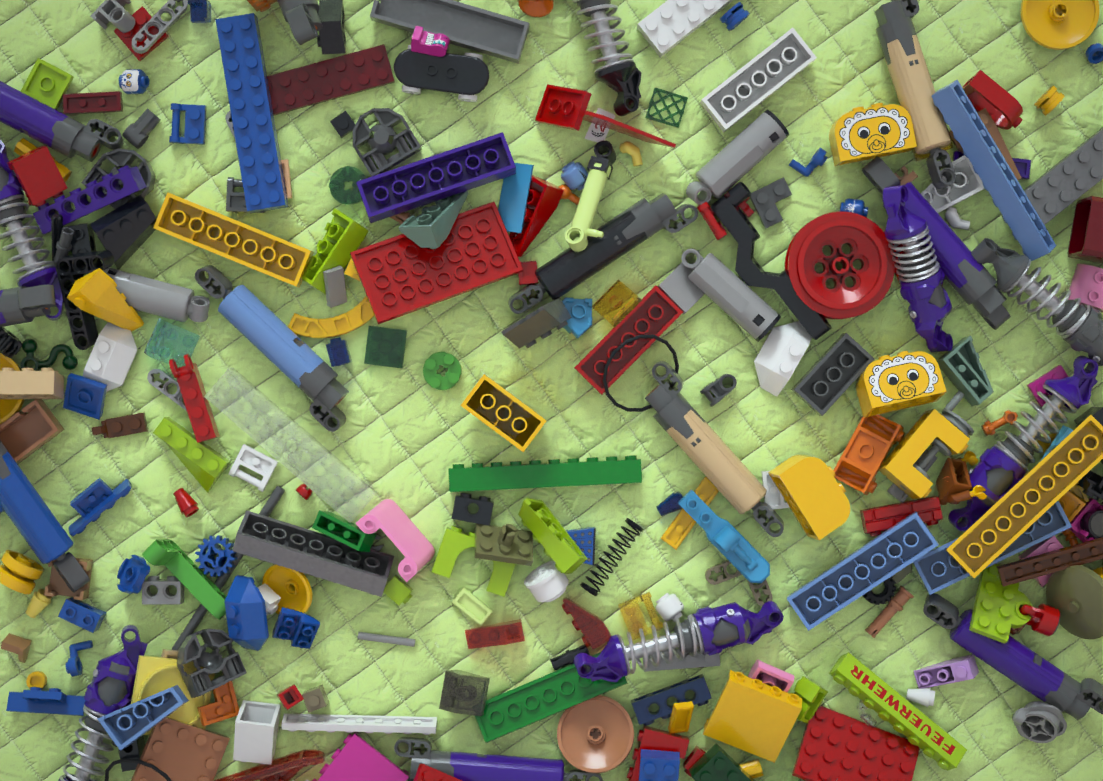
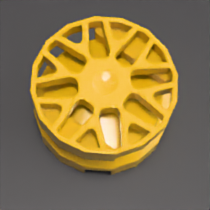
(1051, 102)

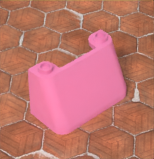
(402, 533)

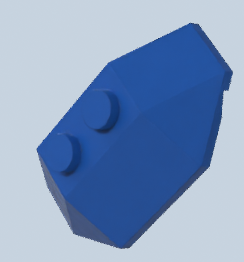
(246, 614)

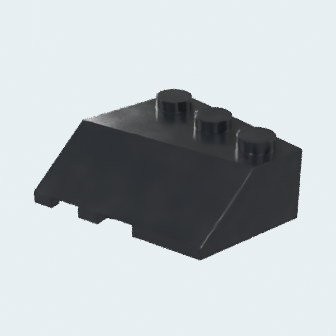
(125, 229)

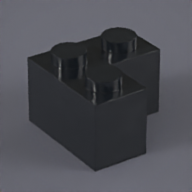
(332, 35)

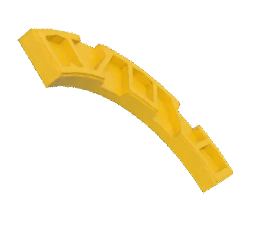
(332, 326)

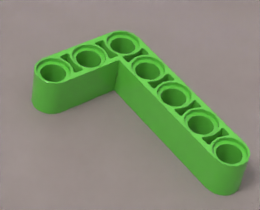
(187, 572)

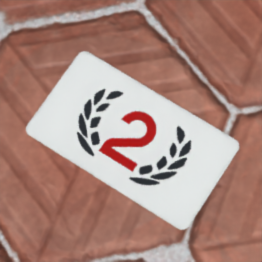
(596, 132)

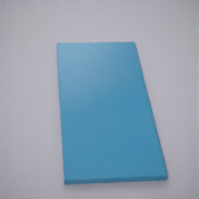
(515, 197)

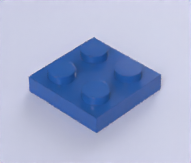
(84, 396)

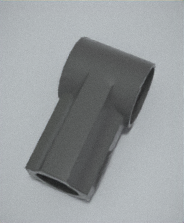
(138, 132)

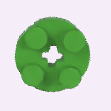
(436, 380)

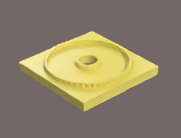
(161, 673)

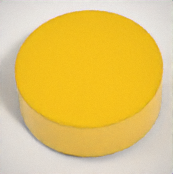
(36, 679)

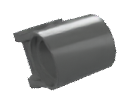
(718, 389)

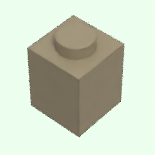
(315, 698)

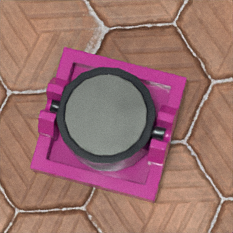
(1088, 522)

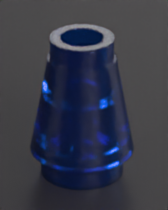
(670, 504)

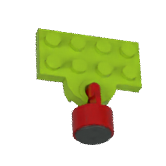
(1005, 607)

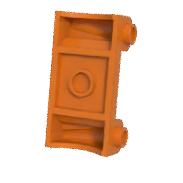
(867, 452)

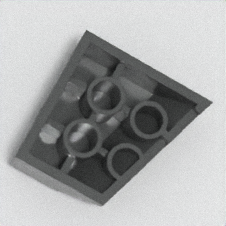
(538, 324)

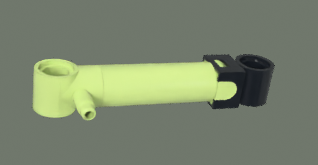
(599, 171)

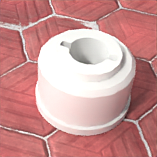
(546, 582)

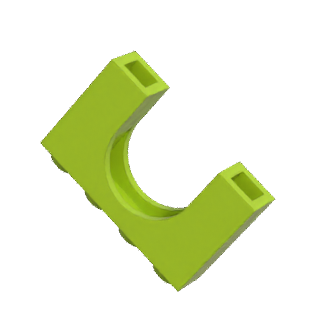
(453, 544)

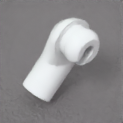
(954, 219)

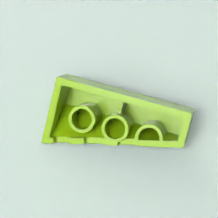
(334, 250)
(198, 458)
(551, 535)

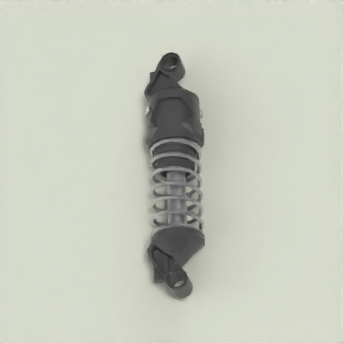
(1074, 322)

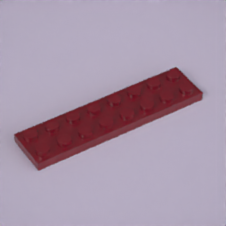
(330, 79)

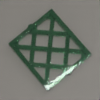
(670, 94)

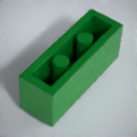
(343, 531)

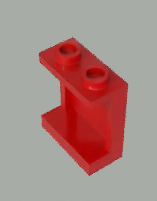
(38, 175)

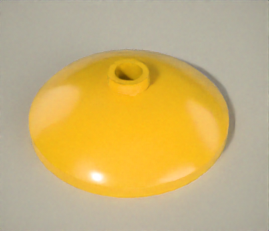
(290, 586)

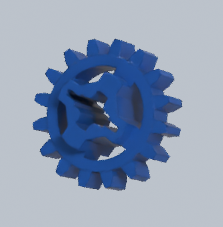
(218, 563)

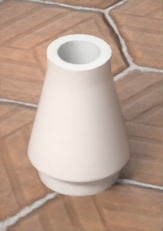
(921, 696)

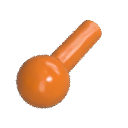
(567, 194)

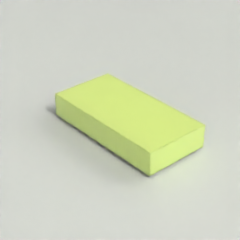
(472, 606)

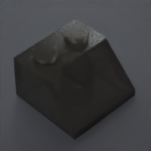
(464, 693)

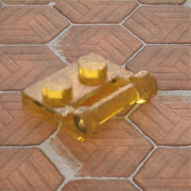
(634, 618)

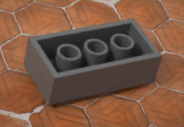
(832, 374)

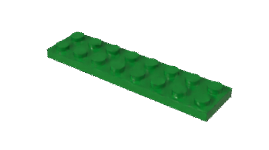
(539, 700)

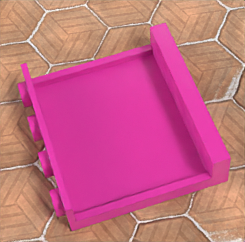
(360, 763)

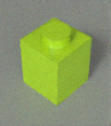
(398, 590)

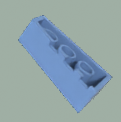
(136, 719)

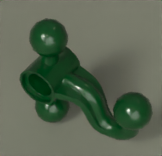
(29, 347)

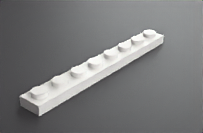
(359, 723)

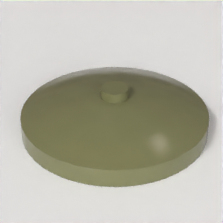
(1079, 599)

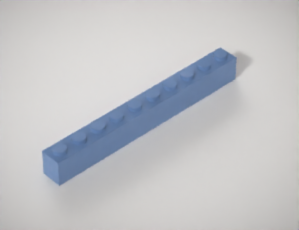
(993, 170)

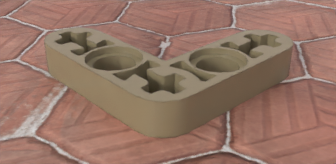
(720, 579)

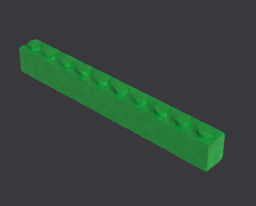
(545, 475)

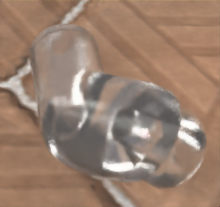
(864, 715)

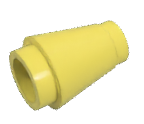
(38, 603)

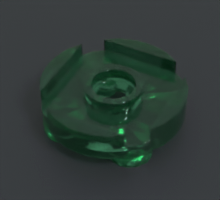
(337, 185)

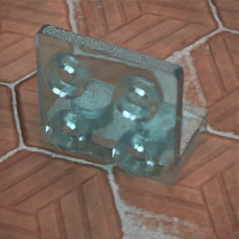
(171, 343)

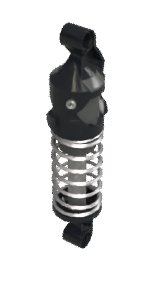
(617, 74)

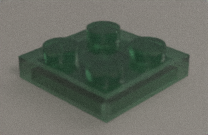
(385, 347)

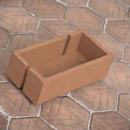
(29, 432)

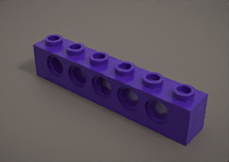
(131, 181)

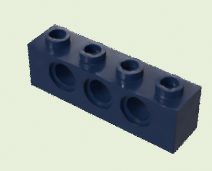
(660, 697)

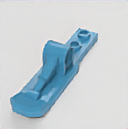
(727, 539)

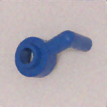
(1095, 53)
(817, 159)
(74, 663)

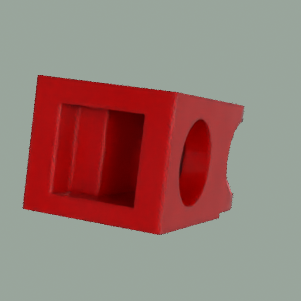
(290, 696)

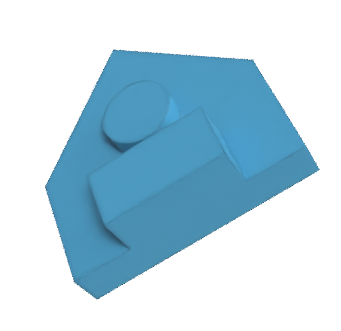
(581, 315)

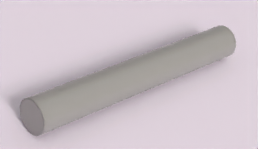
(386, 639)

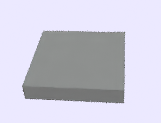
(681, 289)

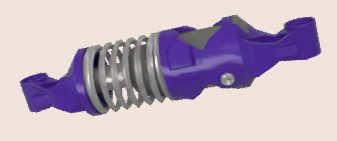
(918, 273)

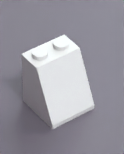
(256, 732)

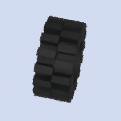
(884, 596)

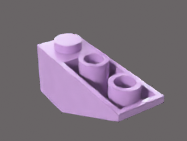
(947, 672)

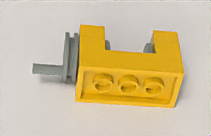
(945, 434)

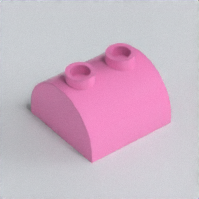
(1088, 286)
(771, 675)

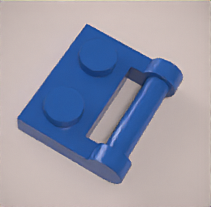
(194, 124)

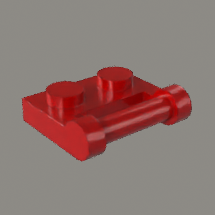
(708, 214)

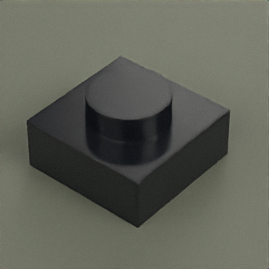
(343, 124)

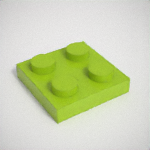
(47, 83)

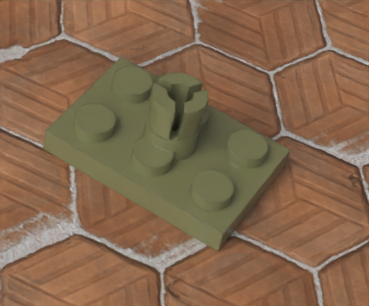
(504, 544)

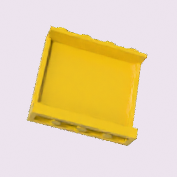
(753, 716)

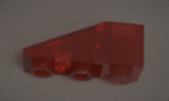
(591, 626)
(495, 634)

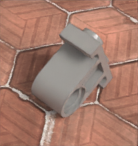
(115, 13)

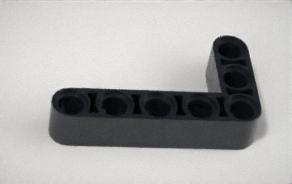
(69, 274)

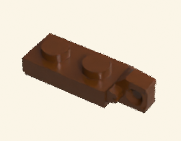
(122, 426)

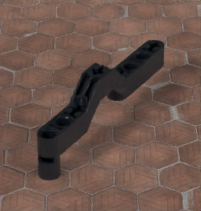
(749, 269)

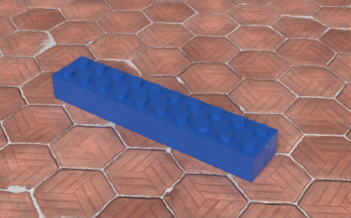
(252, 113)

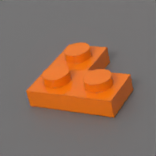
(223, 707)

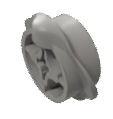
(1039, 722)

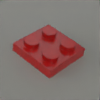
(141, 18)

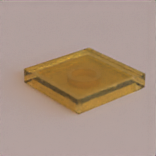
(616, 303)

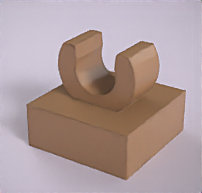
(906, 177)

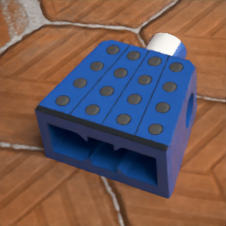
(585, 541)

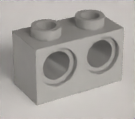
(163, 595)

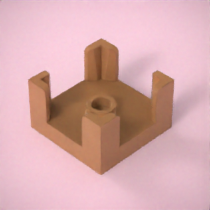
(59, 587)

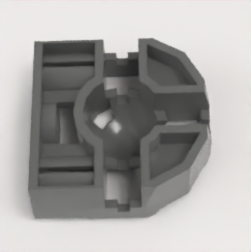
(379, 144)
(121, 158)
(190, 650)

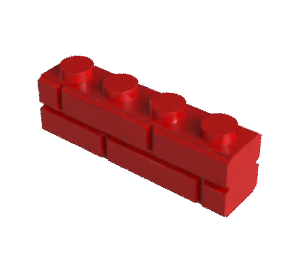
(884, 517)

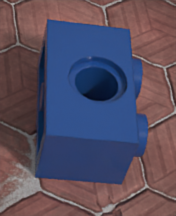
(82, 614)

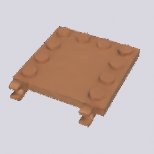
(181, 753)

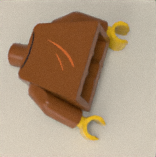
(955, 483)

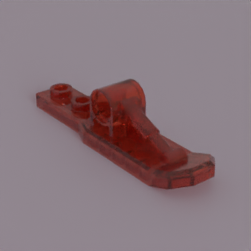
(281, 769)

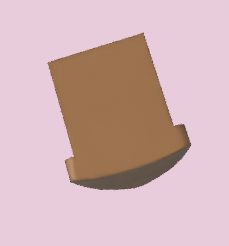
(17, 645)

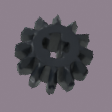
(9, 343)

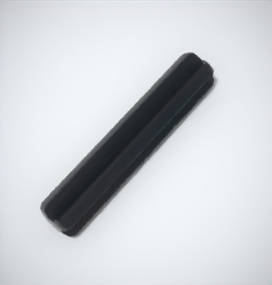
(56, 228)

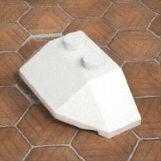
(111, 356)
(781, 356)

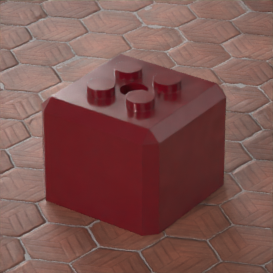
(1087, 230)

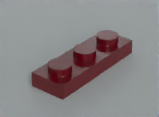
(92, 102)

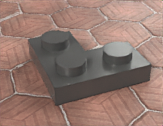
(765, 200)

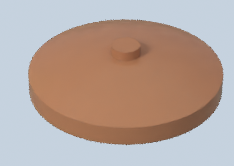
(595, 735)

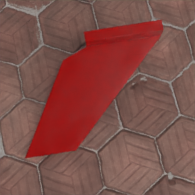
(568, 107)

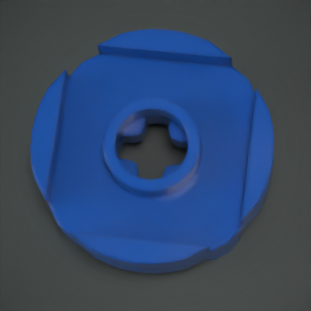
(132, 574)

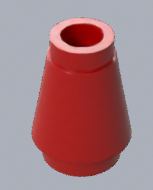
(186, 503)

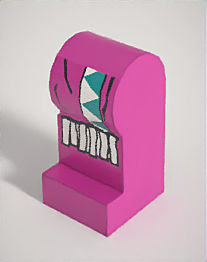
(429, 43)

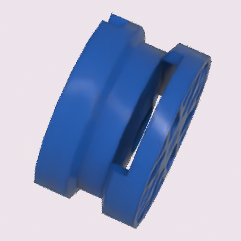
(734, 16)

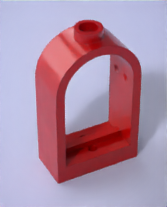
(1001, 105)

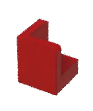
(528, 275)

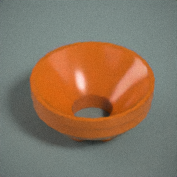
(536, 8)

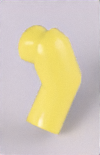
(634, 151)

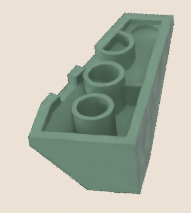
(435, 222)

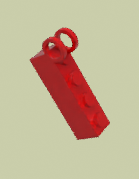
(195, 402)

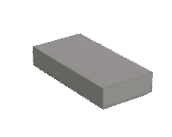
(335, 286)

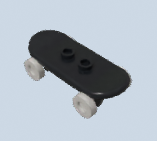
(450, 73)

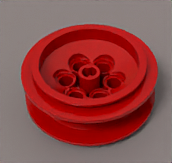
(866, 244)

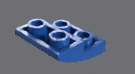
(296, 627)

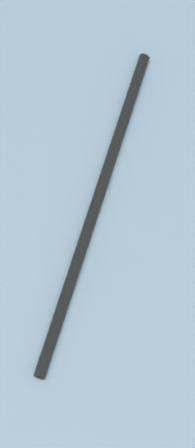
(220, 581)

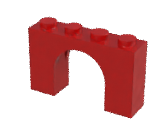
(656, 739)

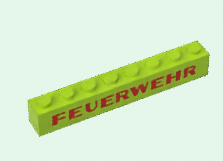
(898, 712)

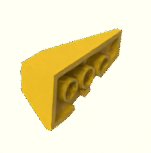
(98, 296)

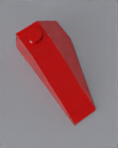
(541, 204)

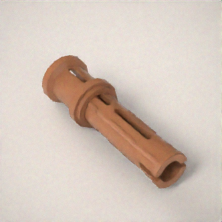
(895, 604)

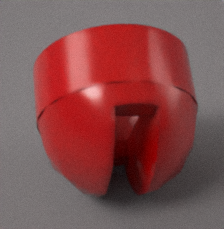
(304, 492)

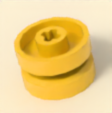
(19, 572)

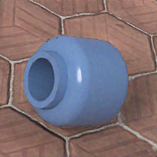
(574, 175)

